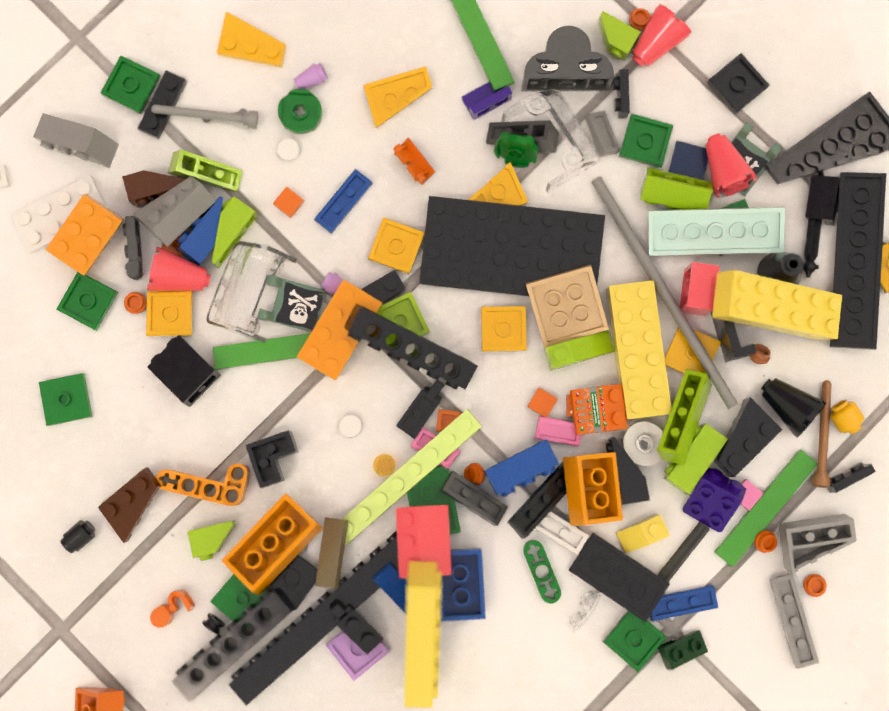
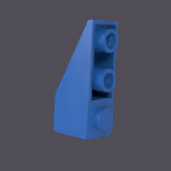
(202, 238)

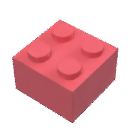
(698, 288)

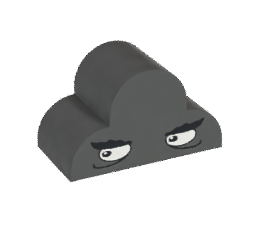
(568, 64)

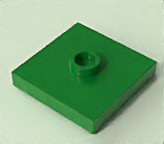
(130, 84)
(646, 140)
(87, 301)
(65, 399)
(235, 599)
(634, 640)

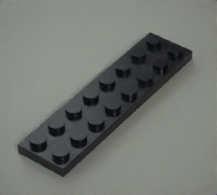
(859, 258)

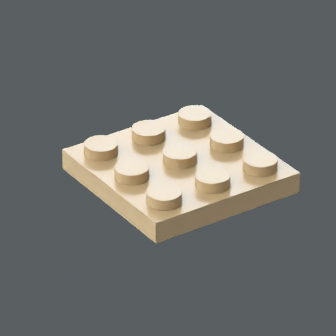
(567, 306)

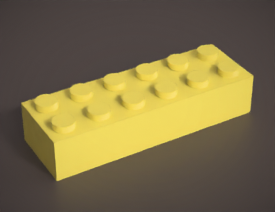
(776, 305)
(639, 349)
(422, 634)

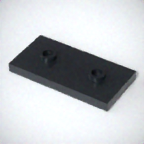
(619, 577)

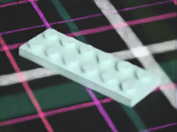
(716, 231)

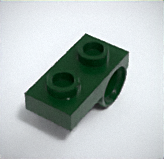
(682, 650)

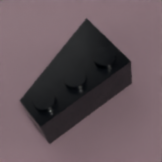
(747, 437)

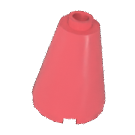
(659, 36)
(727, 166)
(175, 273)

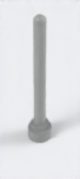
(248, 119)

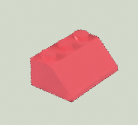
(423, 537)

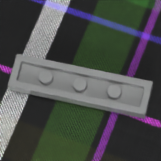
(794, 621)

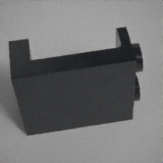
(730, 342)
(183, 371)

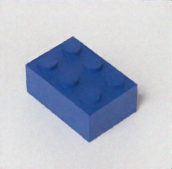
(521, 468)
(463, 590)

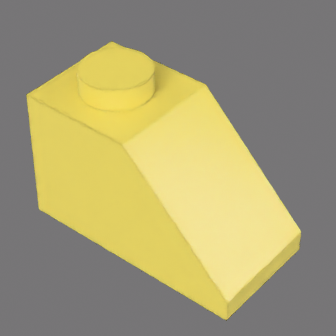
(642, 533)

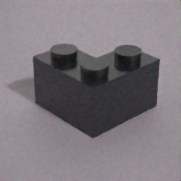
(265, 456)

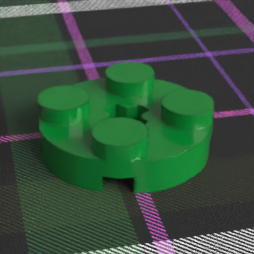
(292, 102)
(516, 149)

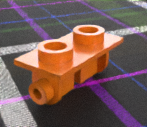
(416, 163)

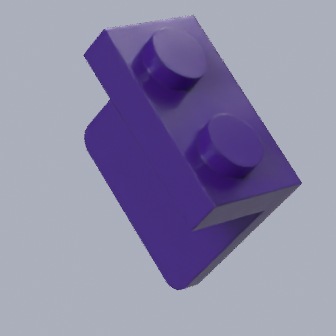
(714, 499)

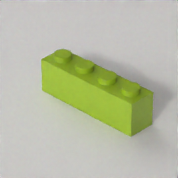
(684, 417)

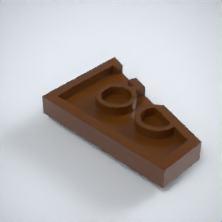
(127, 505)

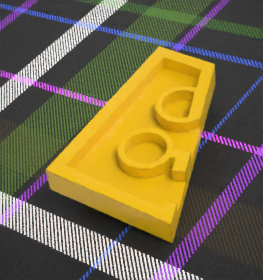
(248, 43)
(395, 93)
(502, 189)

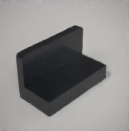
(823, 199)

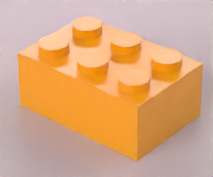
(85, 234)
(592, 489)

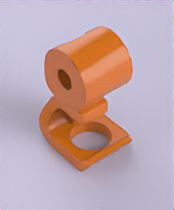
(164, 614)

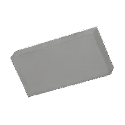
(602, 133)

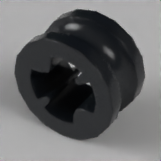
(213, 623)

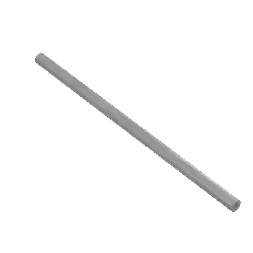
(664, 293)

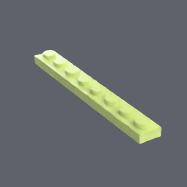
(410, 474)

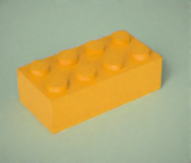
(329, 344)
(272, 544)

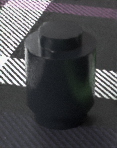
(78, 536)

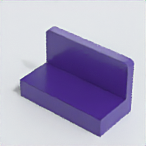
(485, 100)

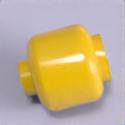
(847, 417)

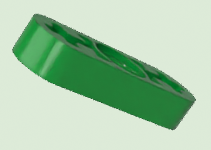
(542, 589)

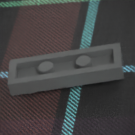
(473, 498)

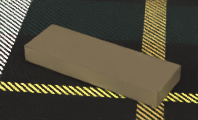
(331, 553)

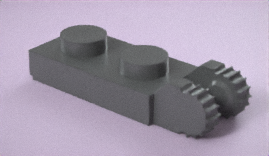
(133, 248)

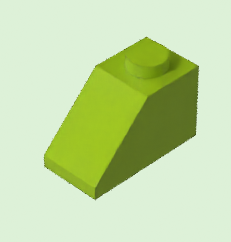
(617, 36)
(209, 539)

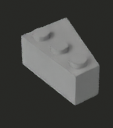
(75, 139)
(175, 210)
(813, 538)

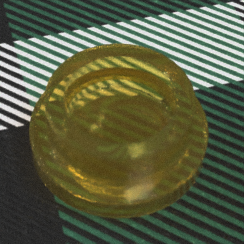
(384, 465)

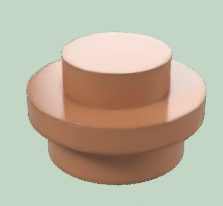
(762, 355)

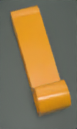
(202, 483)

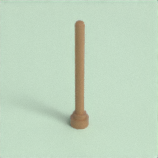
(820, 477)

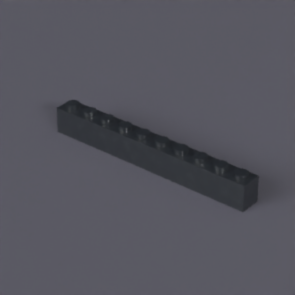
(313, 626)

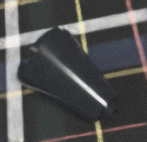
(782, 267)
(792, 405)

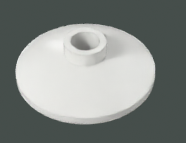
(650, 435)

